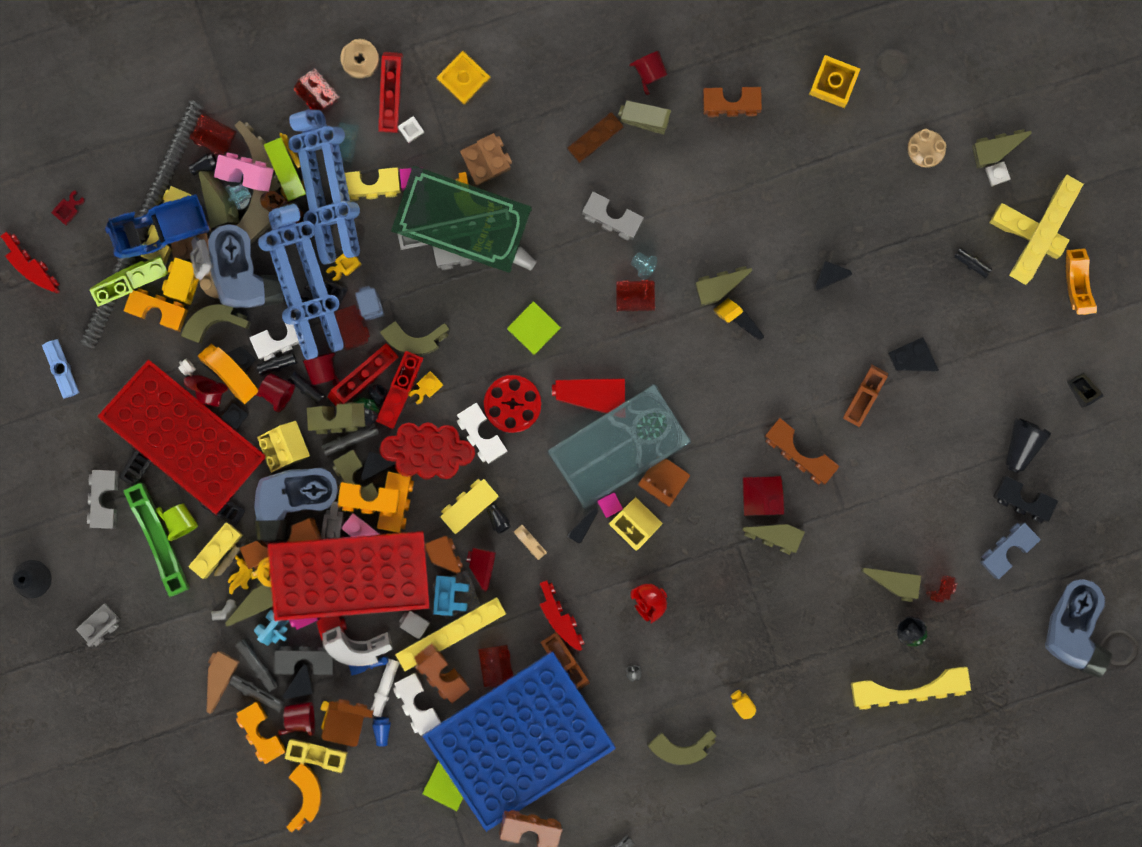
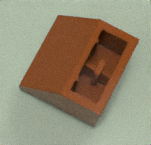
(441, 554)

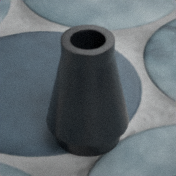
(205, 163)
(498, 520)

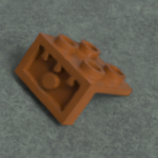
(664, 481)

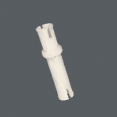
(384, 687)

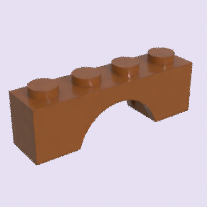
(781, 436)
(258, 550)

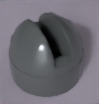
(633, 672)

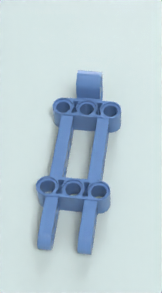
(314, 126)
(282, 221)

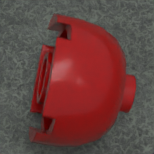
(650, 601)

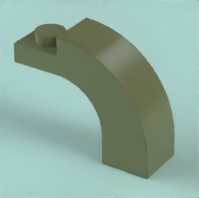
(204, 318)
(419, 346)
(681, 755)

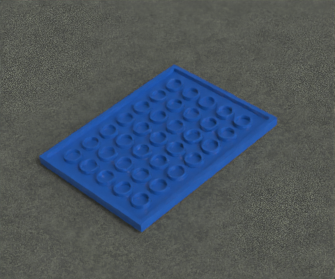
(519, 741)

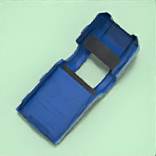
(172, 221)

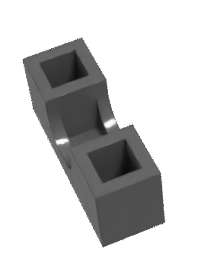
(287, 660)

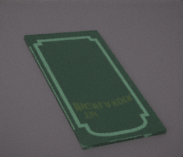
(461, 219)

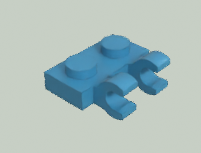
(445, 596)

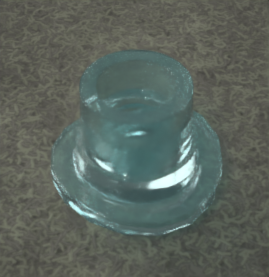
(238, 194)
(644, 265)

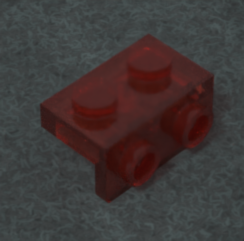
(315, 91)
(213, 135)
(635, 295)
(947, 587)
(495, 665)

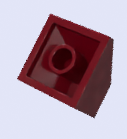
(763, 496)
(481, 566)

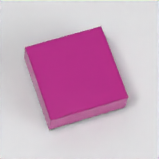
(610, 505)

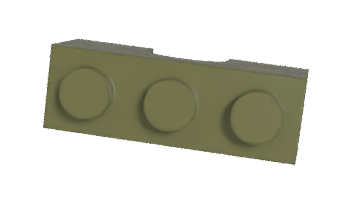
(348, 417)
(347, 467)

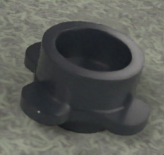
(377, 393)

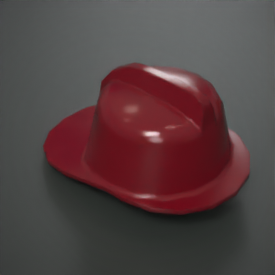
(206, 389)

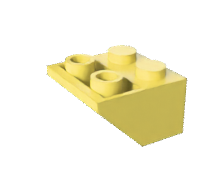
(283, 446)
(635, 524)

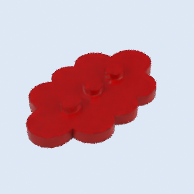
(427, 450)

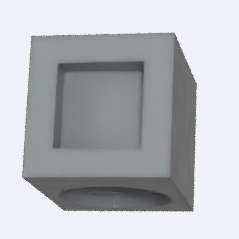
(414, 624)

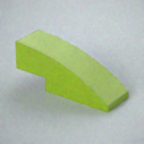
(284, 169)

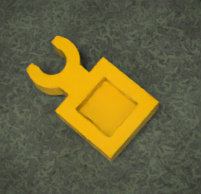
(345, 266)
(428, 386)

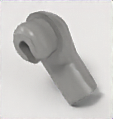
(226, 612)

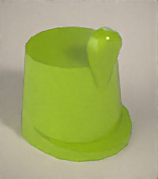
(178, 521)

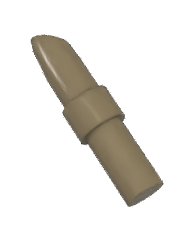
(227, 560)

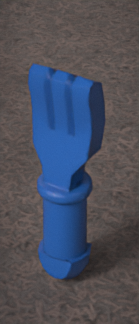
(359, 669)

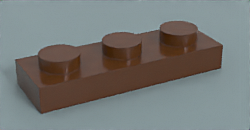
(595, 137)

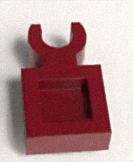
(66, 210)

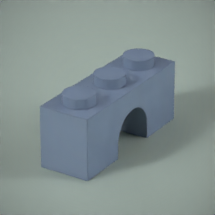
(369, 303)
(996, 561)

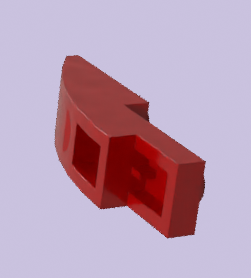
(32, 270)
(400, 389)
(564, 624)

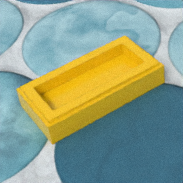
(728, 310)

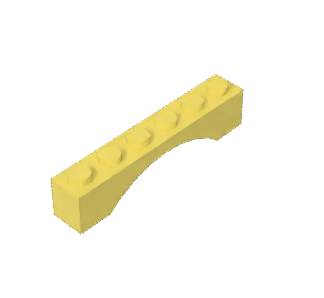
(1046, 230)
(454, 631)
(950, 681)

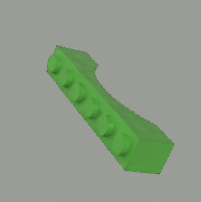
(163, 552)

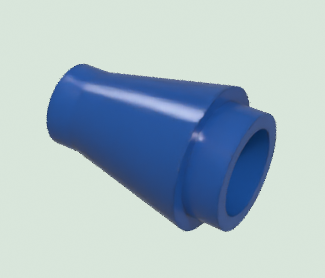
(381, 730)

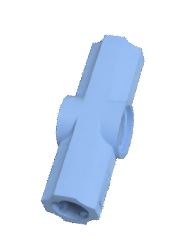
(56, 357)

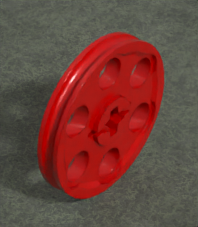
(508, 394)

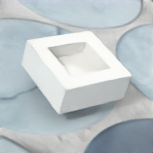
(411, 129)
(997, 173)

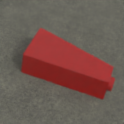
(592, 394)

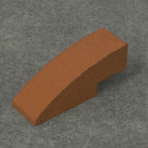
(865, 395)
(555, 644)

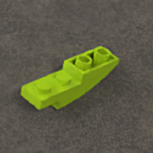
(128, 279)

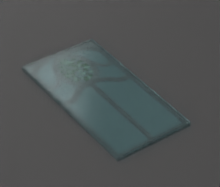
(619, 446)

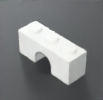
(266, 347)
(489, 448)
(422, 719)

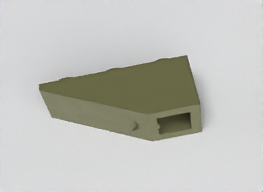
(992, 151)
(715, 289)
(780, 535)

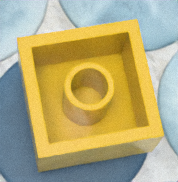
(834, 81)
(181, 281)

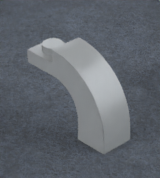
(355, 652)

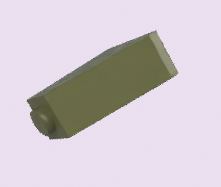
(645, 116)

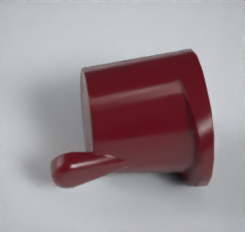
(650, 69)
(321, 369)
(276, 391)
(299, 718)

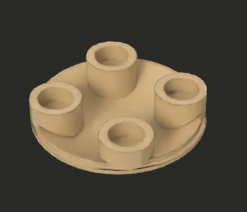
(926, 148)

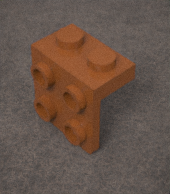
(344, 722)

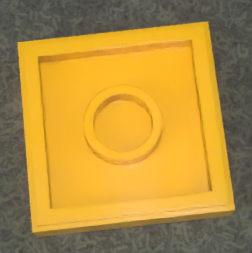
(463, 77)

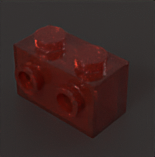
(351, 327)

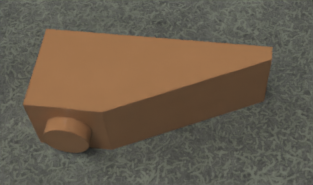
(219, 675)

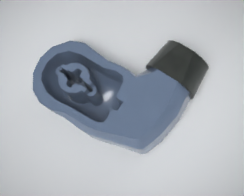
(234, 271)
(290, 493)
(1073, 625)

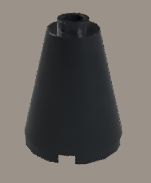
(1025, 444)
(32, 579)

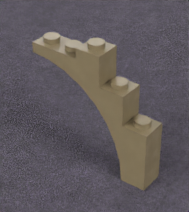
(256, 218)

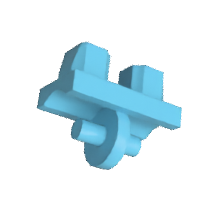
(273, 631)

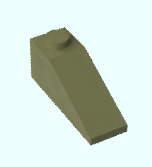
(218, 207)
(900, 584)
(256, 602)

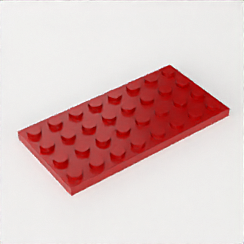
(182, 437)
(348, 576)

